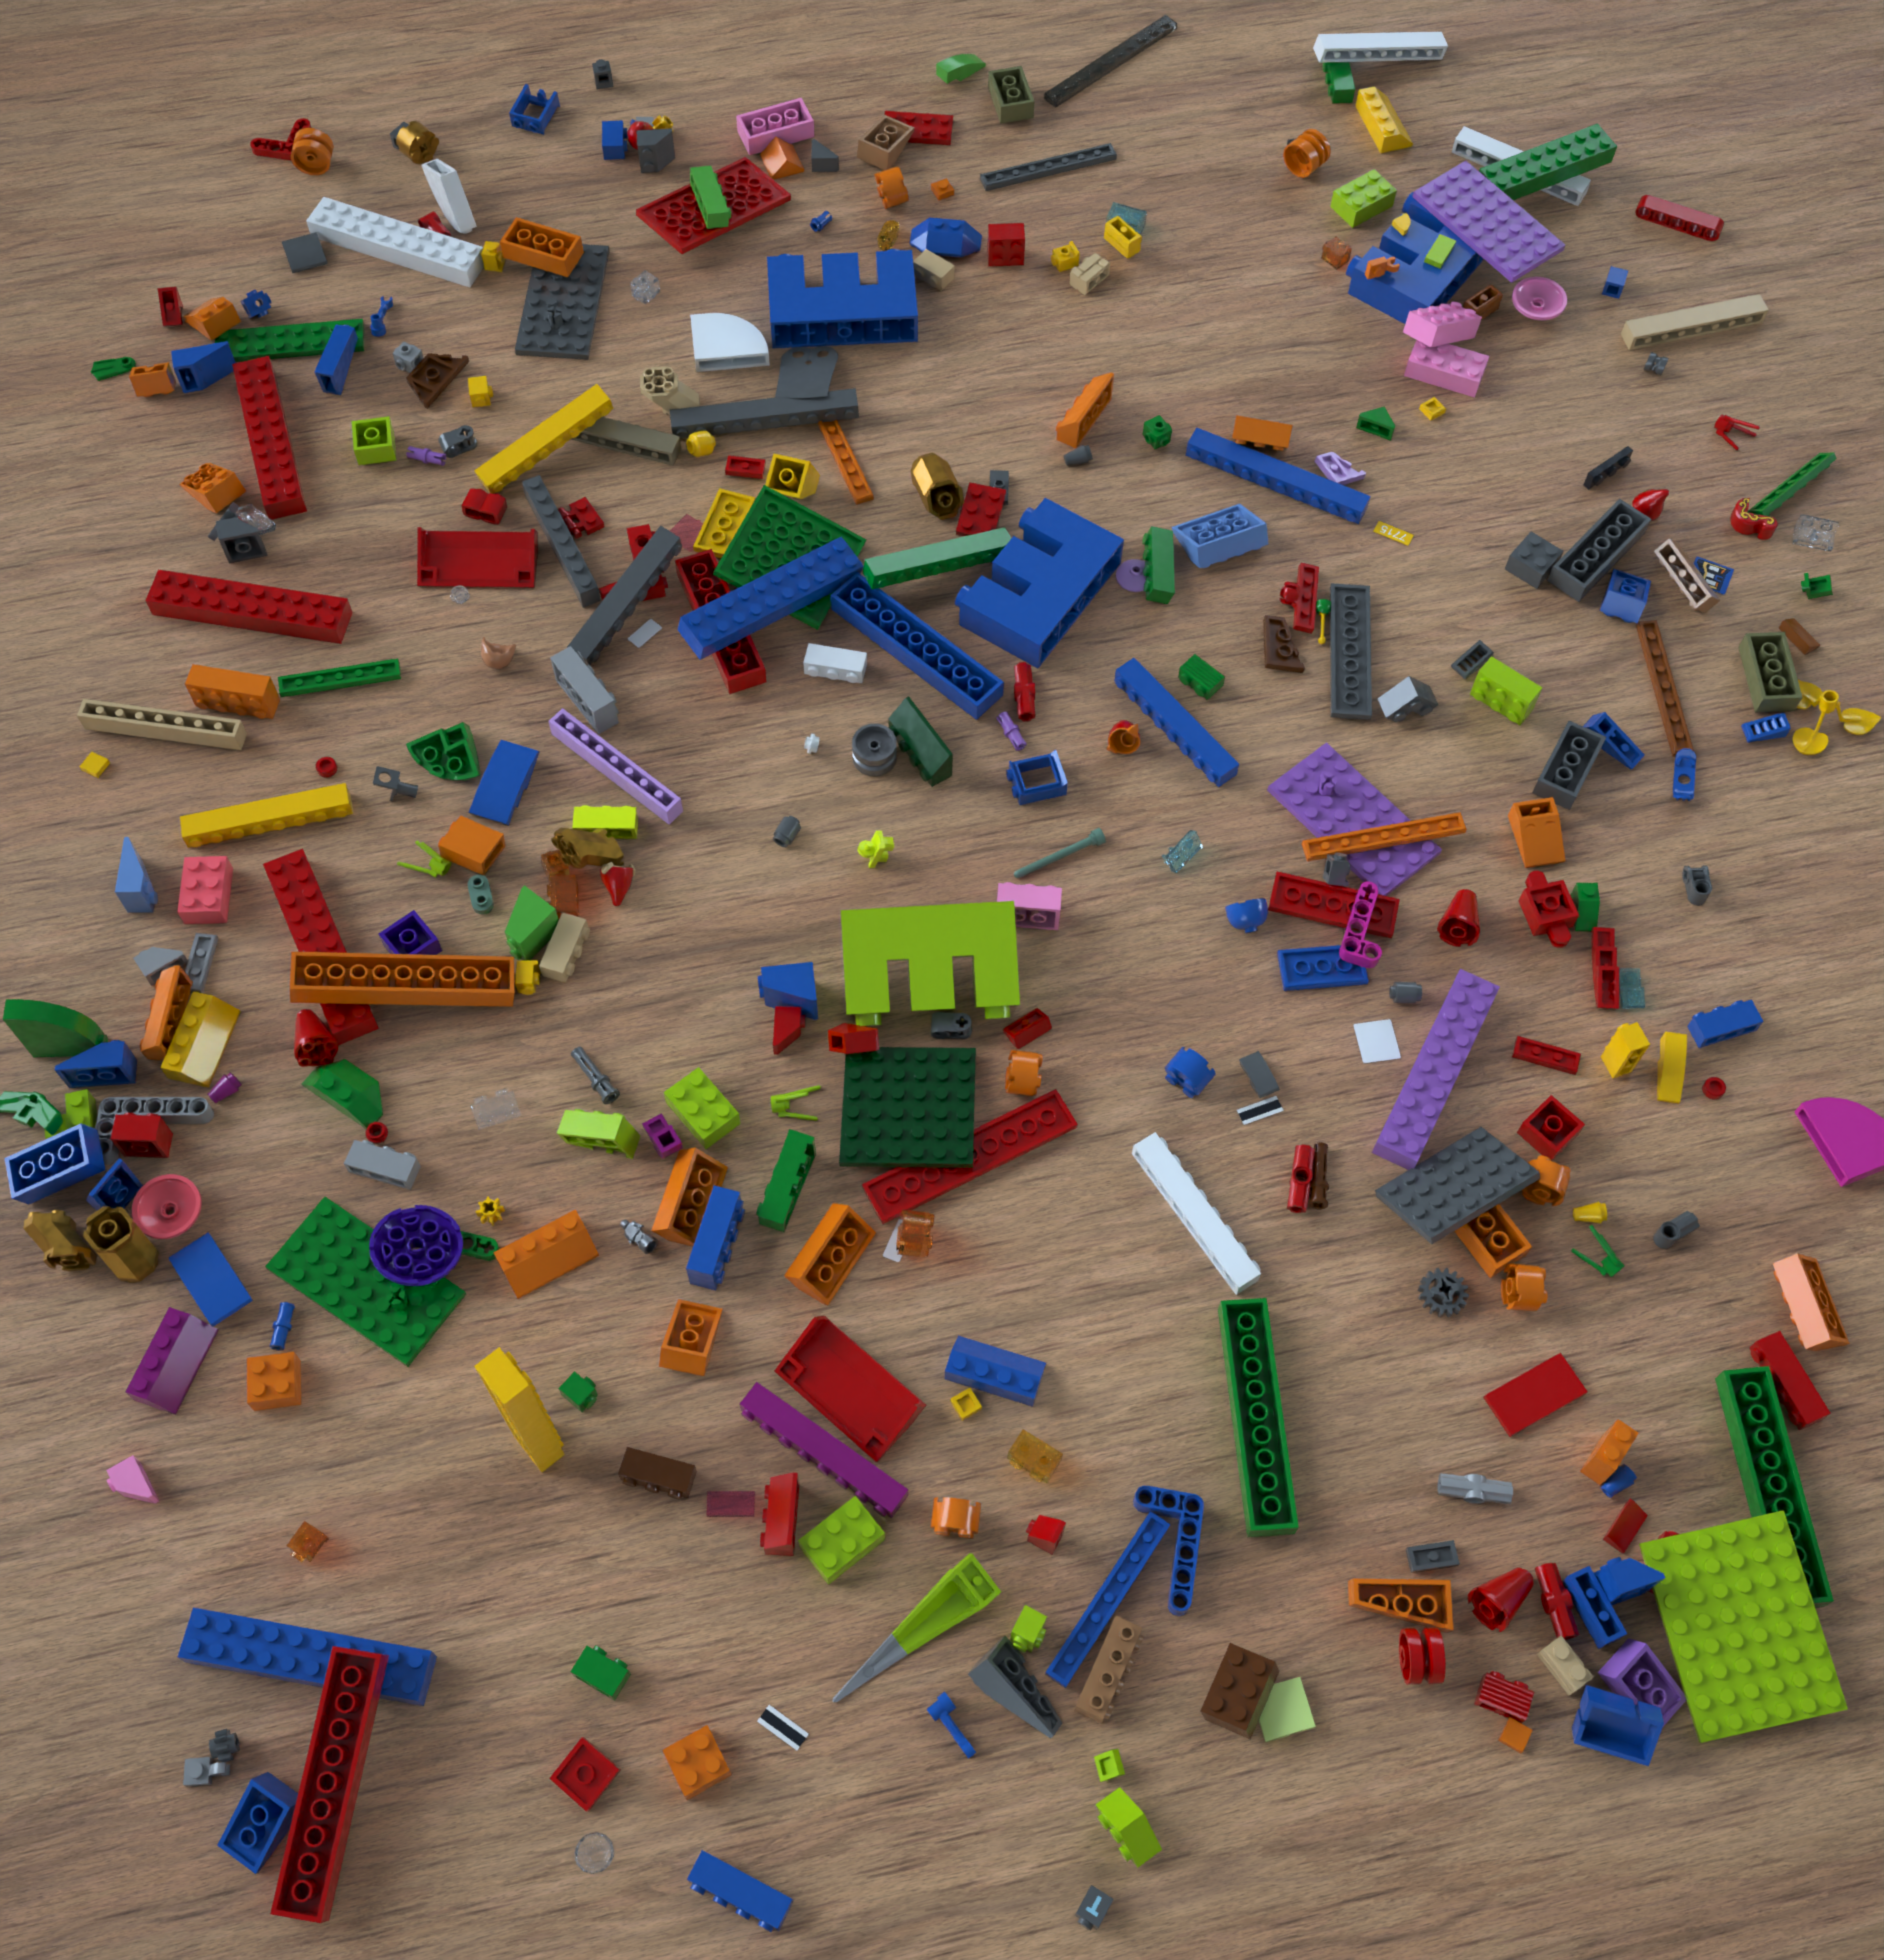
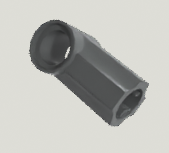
(1676, 1229)

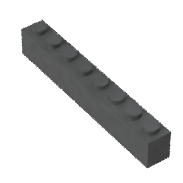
(561, 541)
(626, 594)

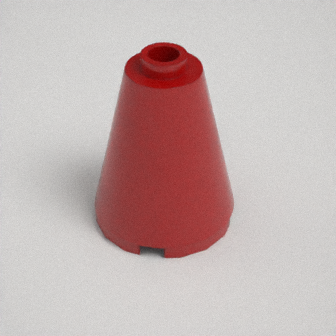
(1460, 920)
(1501, 1598)

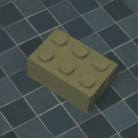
(1011, 94)

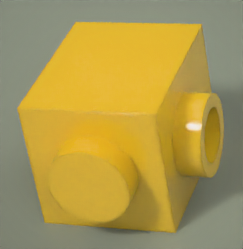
(480, 391)

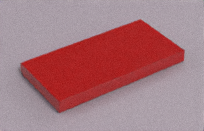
(1535, 1394)

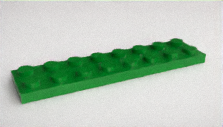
(286, 340)

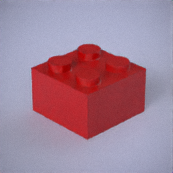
(1006, 244)
(1550, 1128)
(141, 1135)

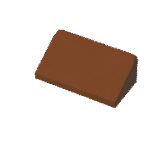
(1799, 636)

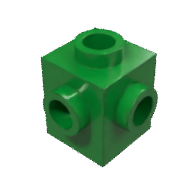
(1157, 432)

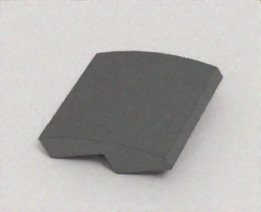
(304, 252)

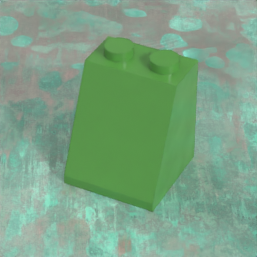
(530, 925)

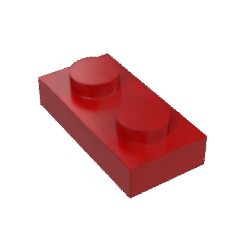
(745, 467)

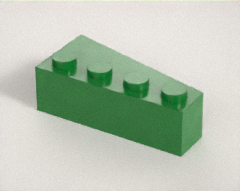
(787, 1180)

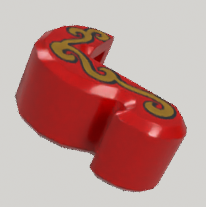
(1751, 523)

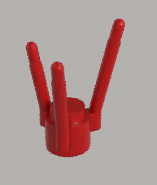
(1726, 423)

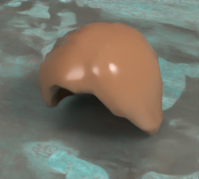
(496, 655)

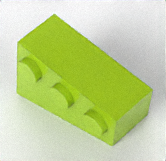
(599, 1130)

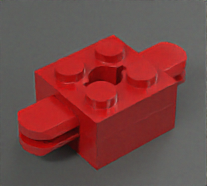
(1557, 905)

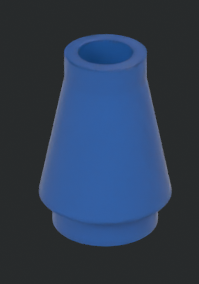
(1619, 1481)

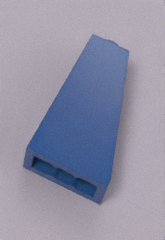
(336, 359)

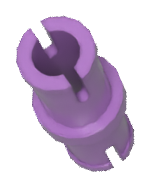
(426, 455)
(1011, 731)

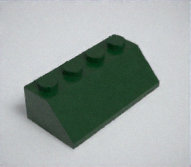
(921, 743)

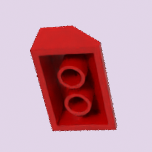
(780, 1515)

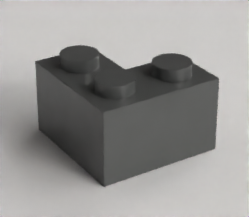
(1407, 697)

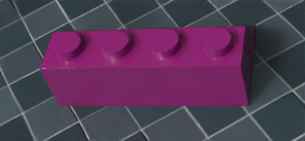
(171, 1361)

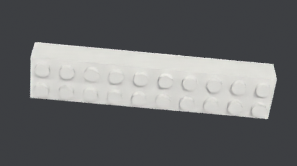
(396, 241)

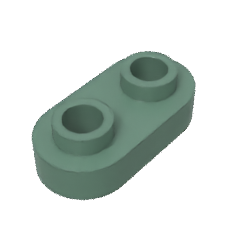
(480, 892)

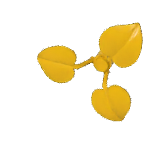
(1855, 720)

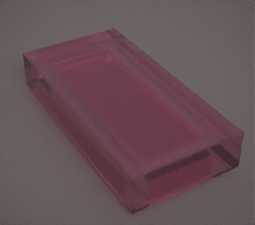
(730, 1504)

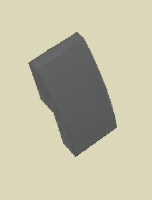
(1259, 1074)

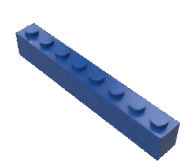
(1176, 722)

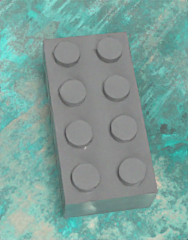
(585, 689)

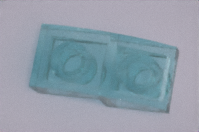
(1630, 989)

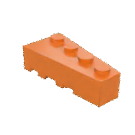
(1408, 1600)

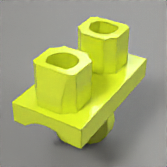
(876, 849)

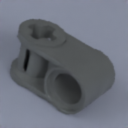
(456, 443)
(1697, 884)
(948, 1025)

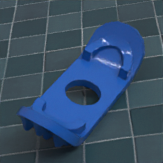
(1684, 766)

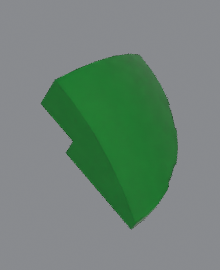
(447, 753)

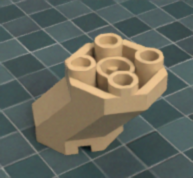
(665, 389)

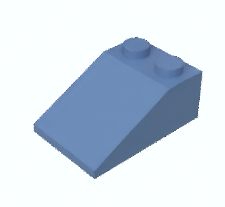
(133, 882)

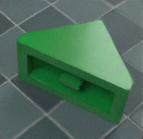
(1377, 423)

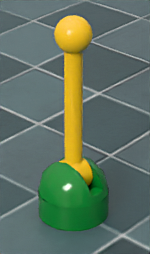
(1323, 608)

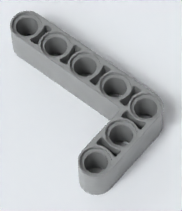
(145, 1105)

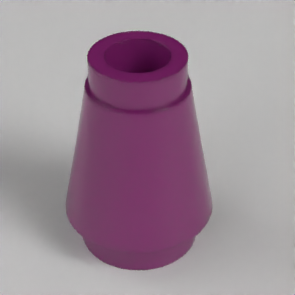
(224, 1087)

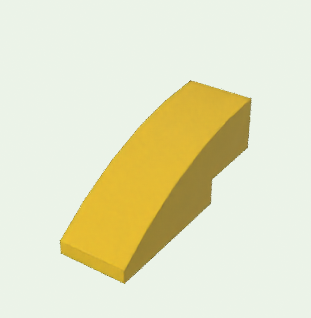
(1671, 1067)

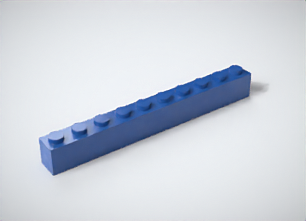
(1277, 475)

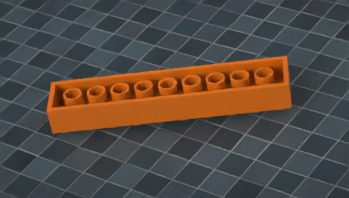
(401, 979)

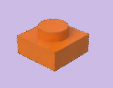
(942, 189)

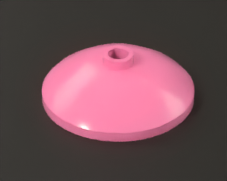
(1539, 298)

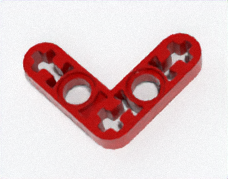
(264, 147)

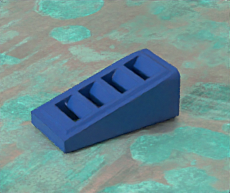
(1778, 723)

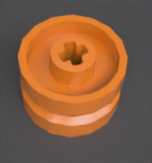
(312, 151)

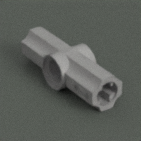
(1475, 1488)

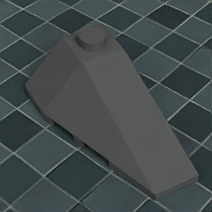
(1006, 1681)

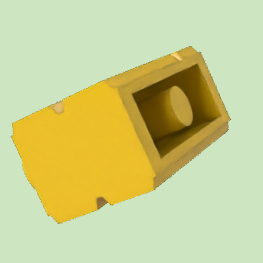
(1122, 237)

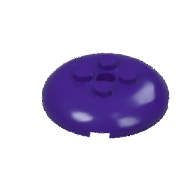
(412, 1228)

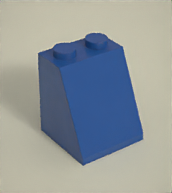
(790, 987)

